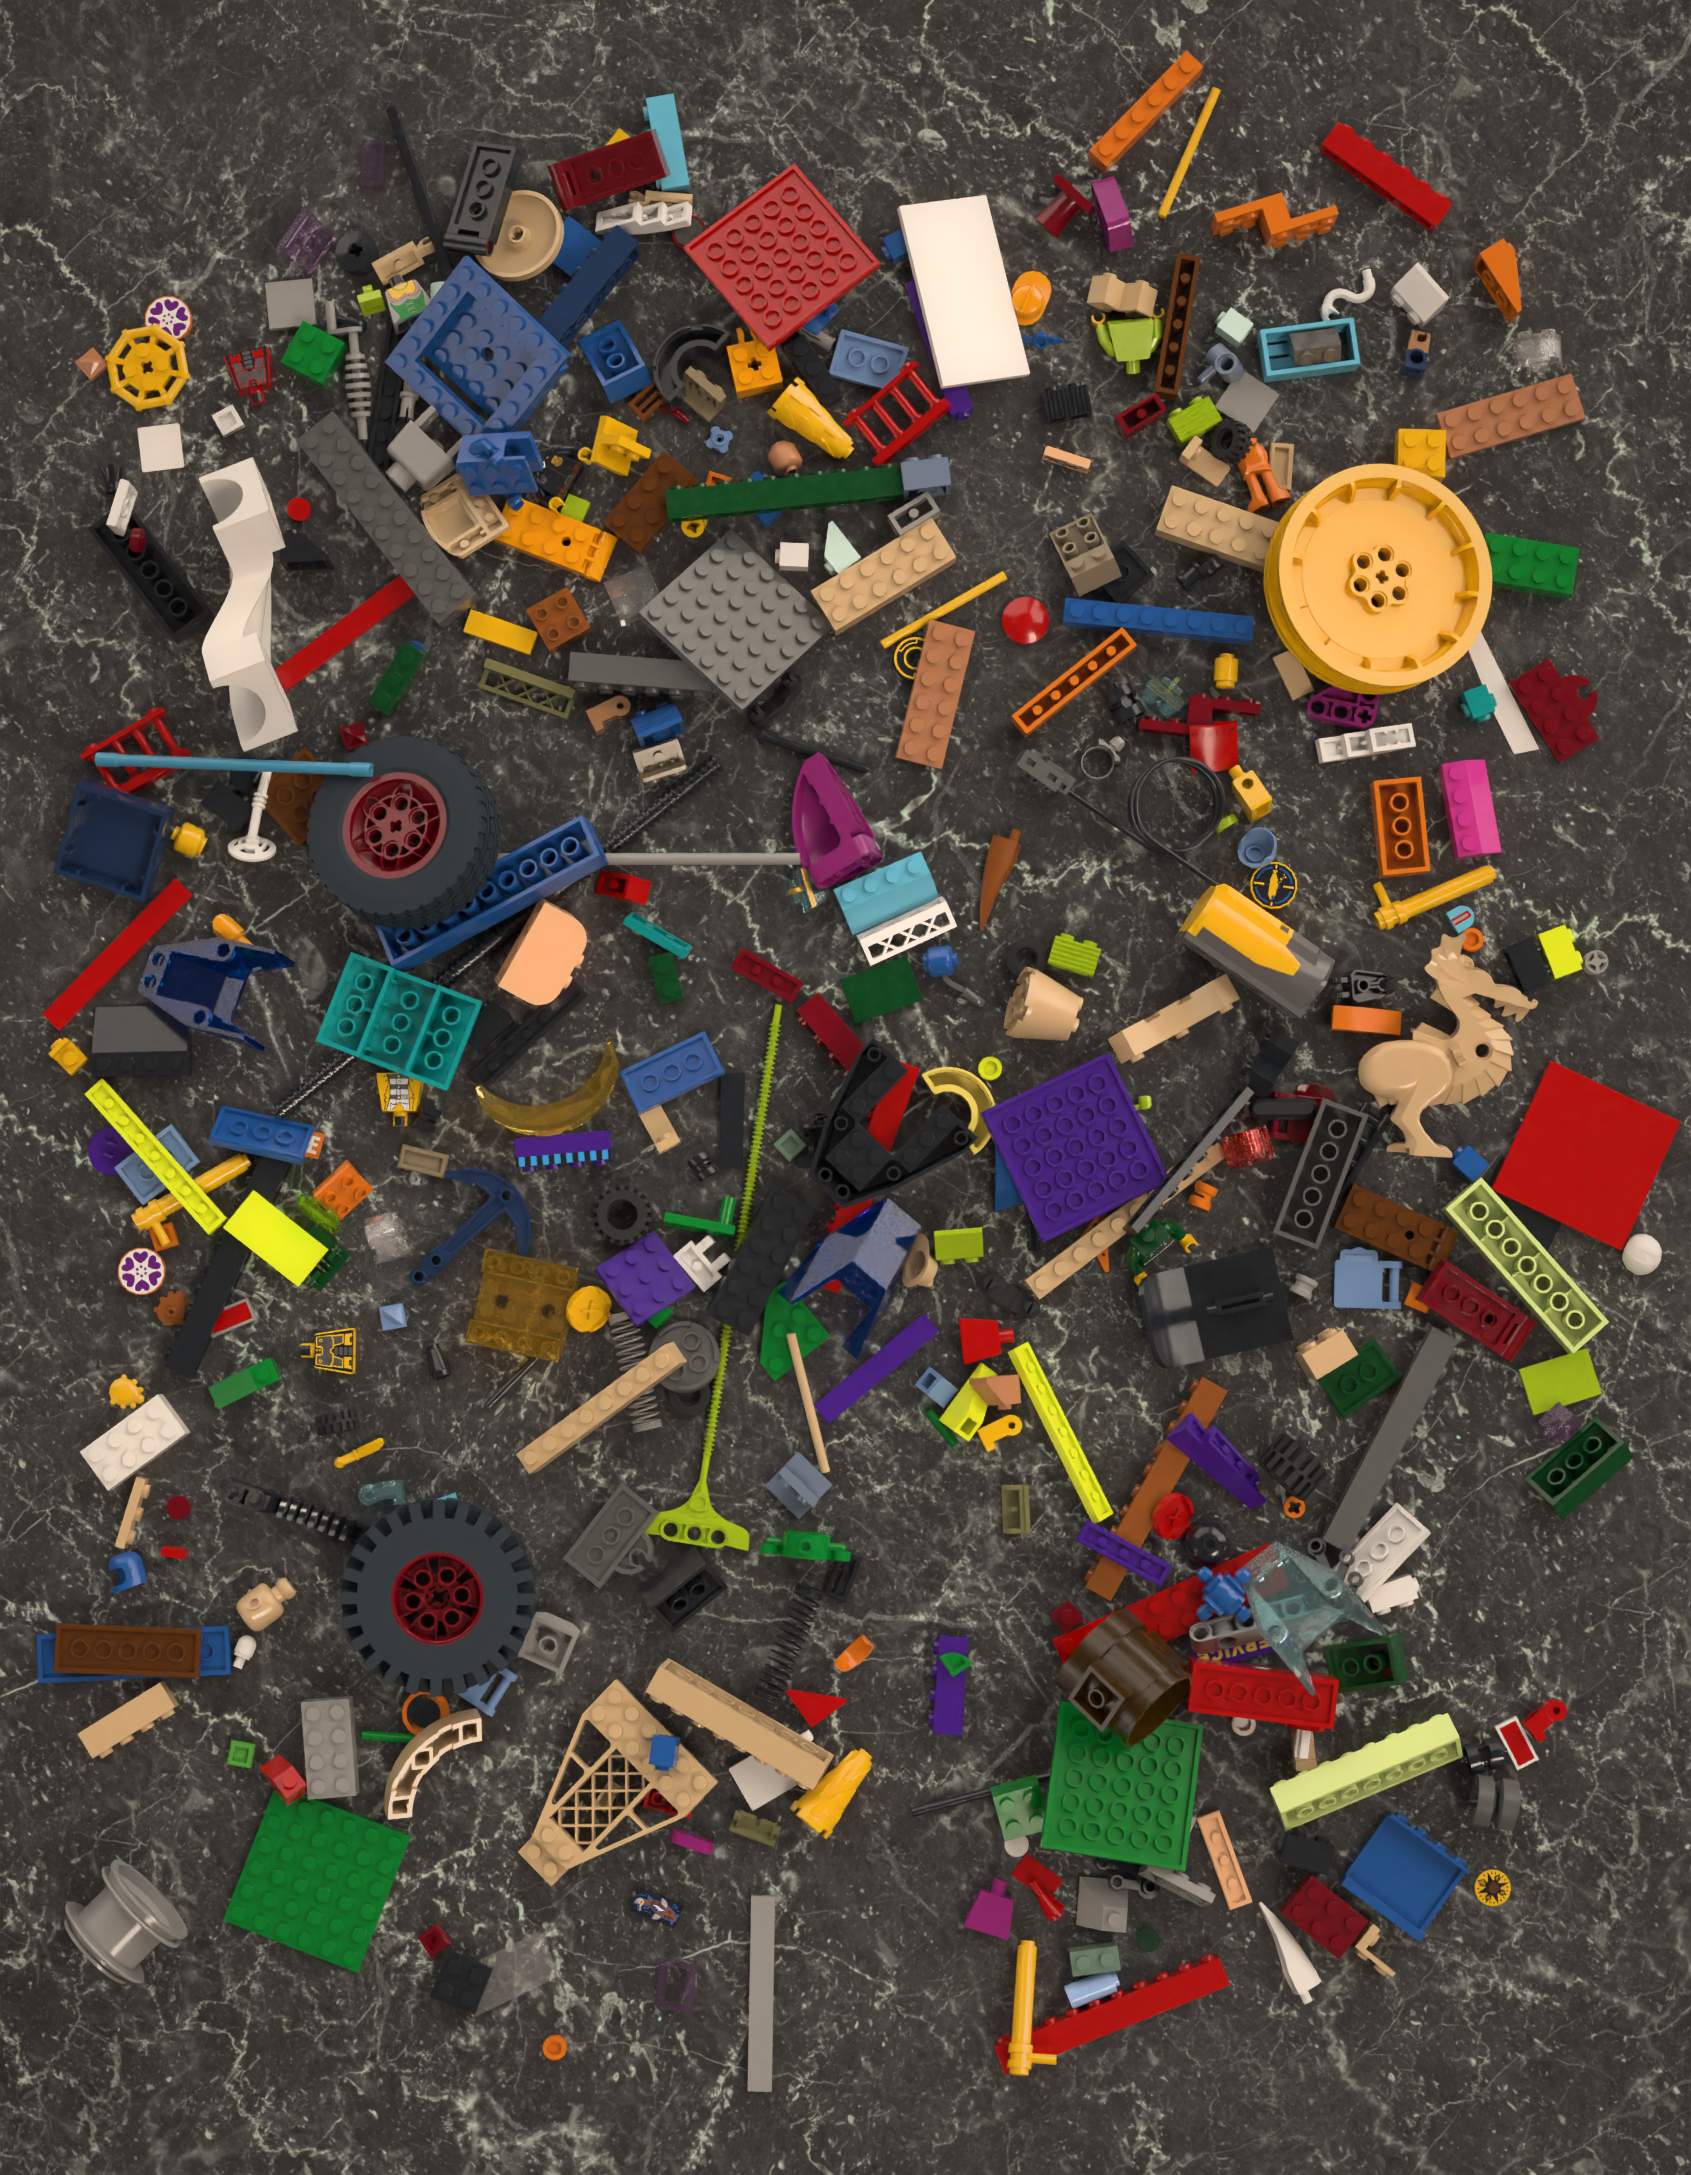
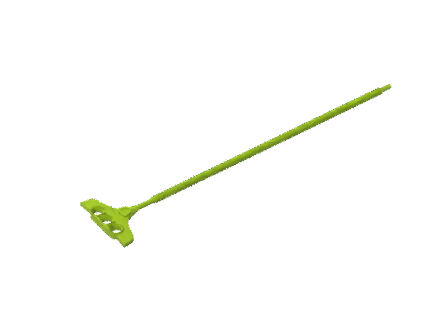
(698, 1510)

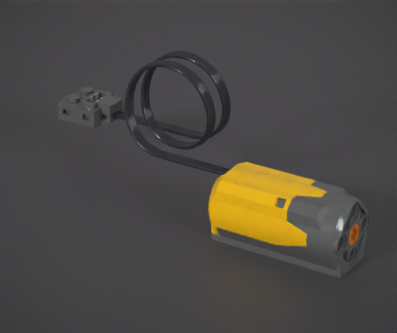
(1223, 922)

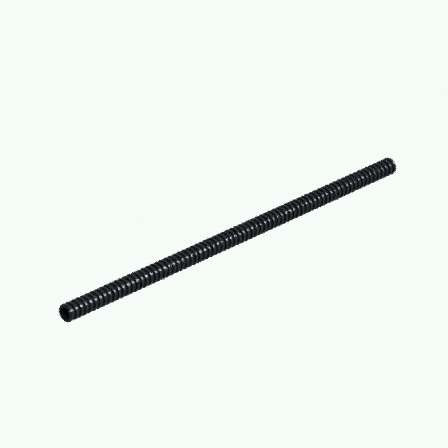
(514, 924)

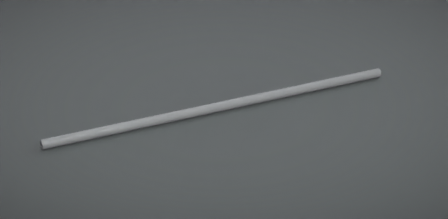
(698, 858)

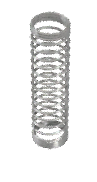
(649, 1423)

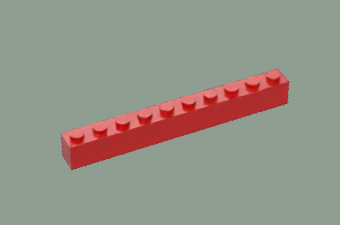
(883, 1128)
(1122, 2008)

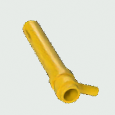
(1401, 911)
(158, 1210)
(1020, 2046)

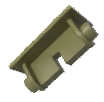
(758, 1830)

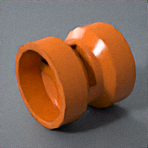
(1204, 1190)

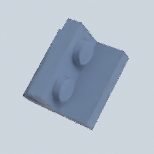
(798, 1485)

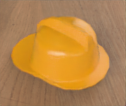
(1030, 297)

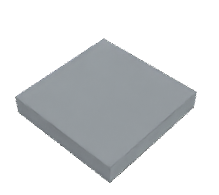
(290, 304)
(1247, 401)

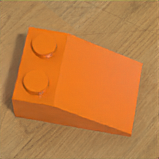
(1499, 274)

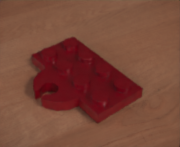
(1557, 709)

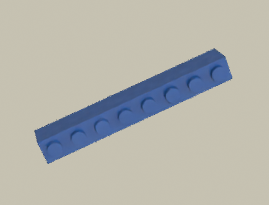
(1158, 621)

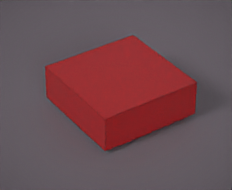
(175, 1552)

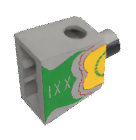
(405, 302)

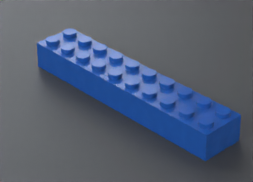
(514, 885)

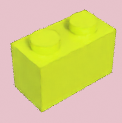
(1559, 952)

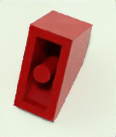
(623, 887)
(284, 1779)

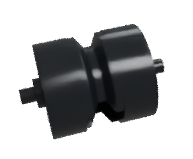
(1127, 707)
(1484, 1755)

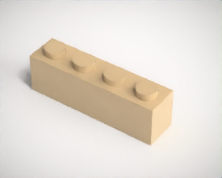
(128, 1719)

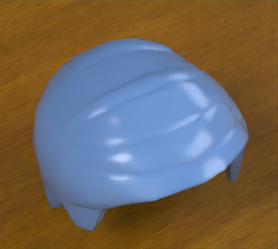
(1257, 848)

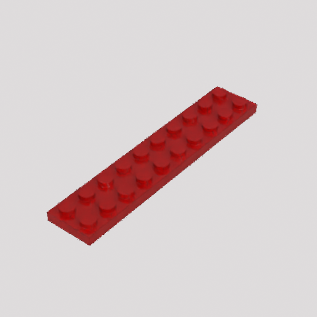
(1166, 1611)

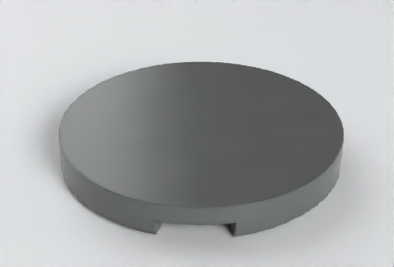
(698, 1349)

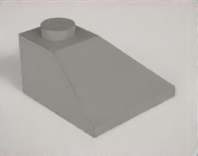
(1101, 1906)

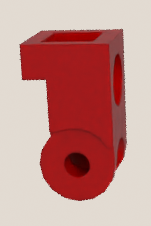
(1543, 1717)

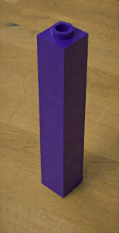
(956, 395)

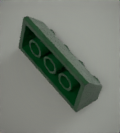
(1579, 1467)

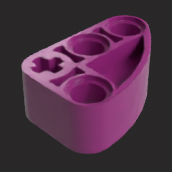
(1112, 214)
(1350, 702)

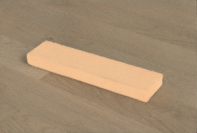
(1224, 1859)

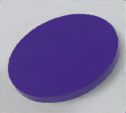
(108, 1150)

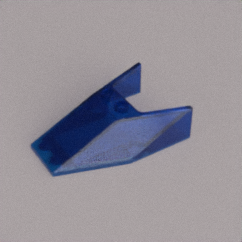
(205, 981)
(863, 1257)

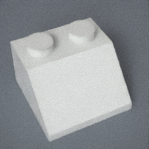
(1419, 296)

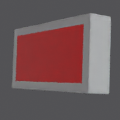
(235, 1316)

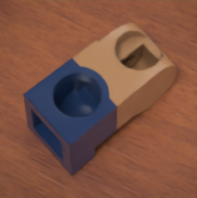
(1416, 354)

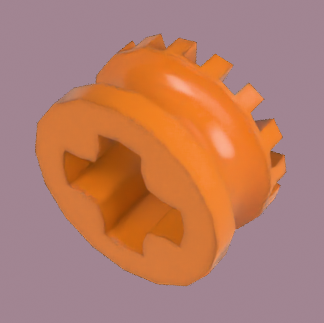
(1292, 1514)

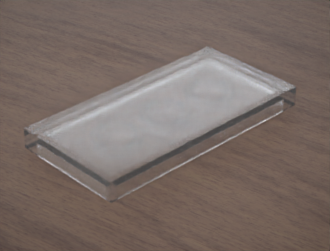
(516, 1971)

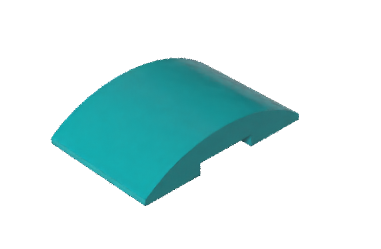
(399, 1021)

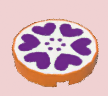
(171, 315)
(142, 1271)

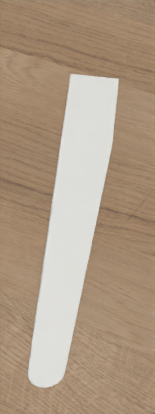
(1507, 710)

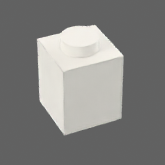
(792, 556)

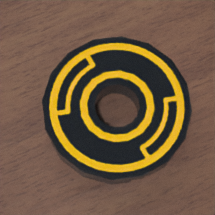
(901, 653)

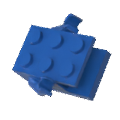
(499, 465)

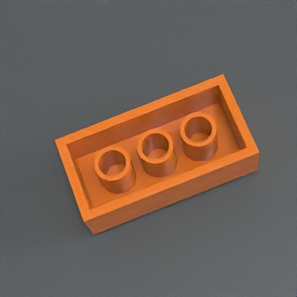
(1400, 827)

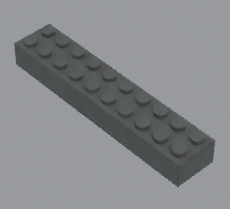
(388, 519)

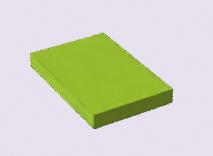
(1559, 1380)

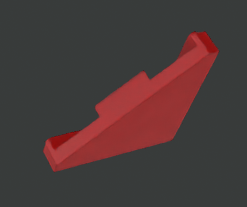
(814, 1705)

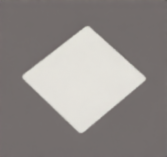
(160, 447)

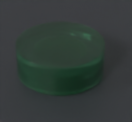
(1147, 1939)

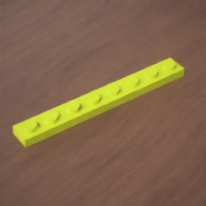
(156, 1156)
(1060, 1433)

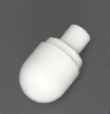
(244, 1650)

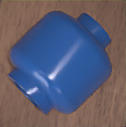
(940, 961)

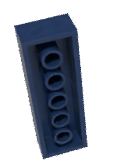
(590, 285)

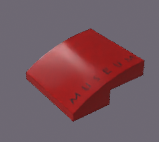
(1214, 745)

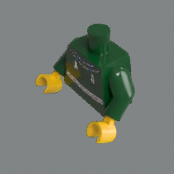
(1153, 1242)

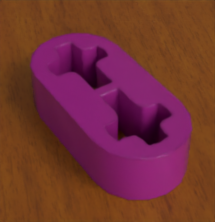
(691, 1841)

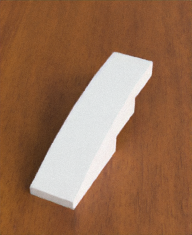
(646, 219)
(1365, 743)

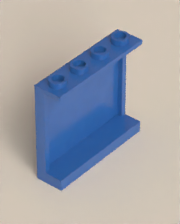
(1403, 1874)

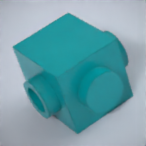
(1478, 704)

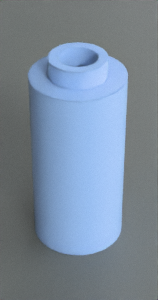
(1091, 1988)

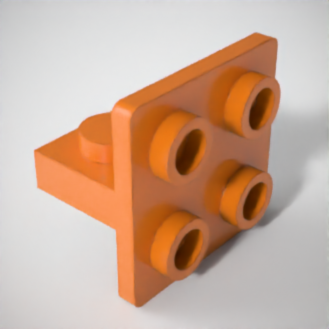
(342, 1190)

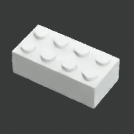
(135, 1442)

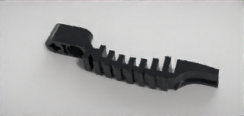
(292, 1508)

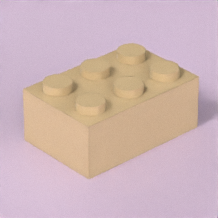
(1325, 1353)

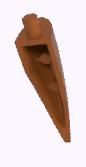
(998, 865)

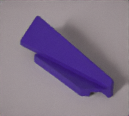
(1218, 1458)

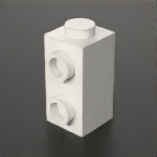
(1394, 1592)

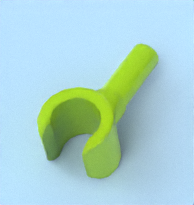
(1144, 1103)

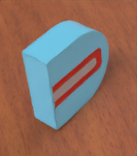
(1460, 918)

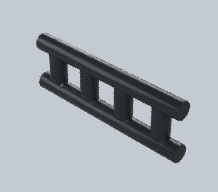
(1368, 1146)

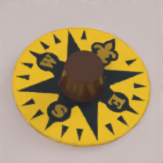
(1492, 1887)

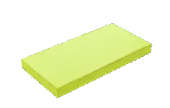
(275, 1238)

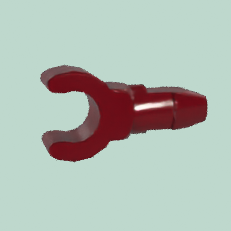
(677, 413)

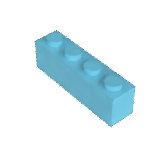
(664, 118)

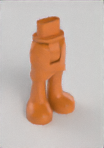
(1257, 464)

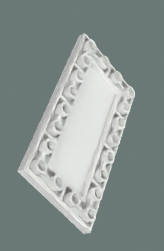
(963, 291)

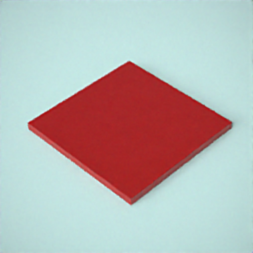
(781, 257)
(1585, 1155)

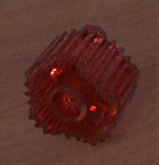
(1247, 1147)

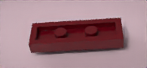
(767, 975)

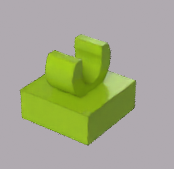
(371, 301)

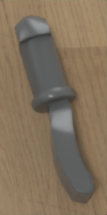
(967, 993)

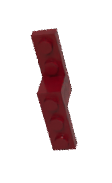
(1199, 713)

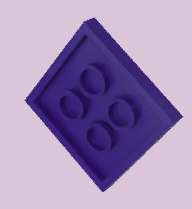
(645, 1279)

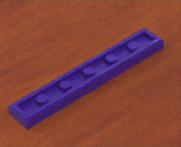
(876, 1368)

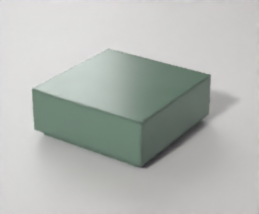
(790, 1145)

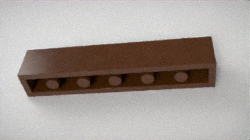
(1176, 326)

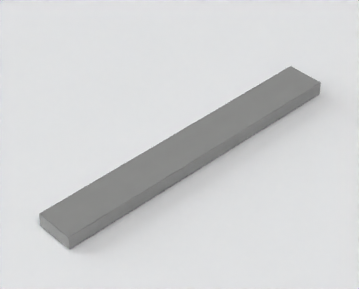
(761, 1993)

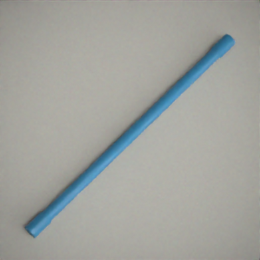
(354, 769)

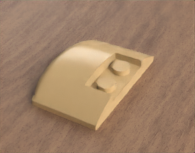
(459, 520)

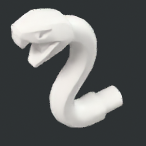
(1368, 291)

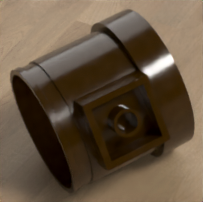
(1125, 1678)

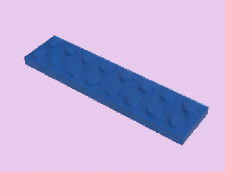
(214, 1658)

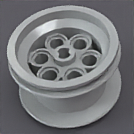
(123, 1923)

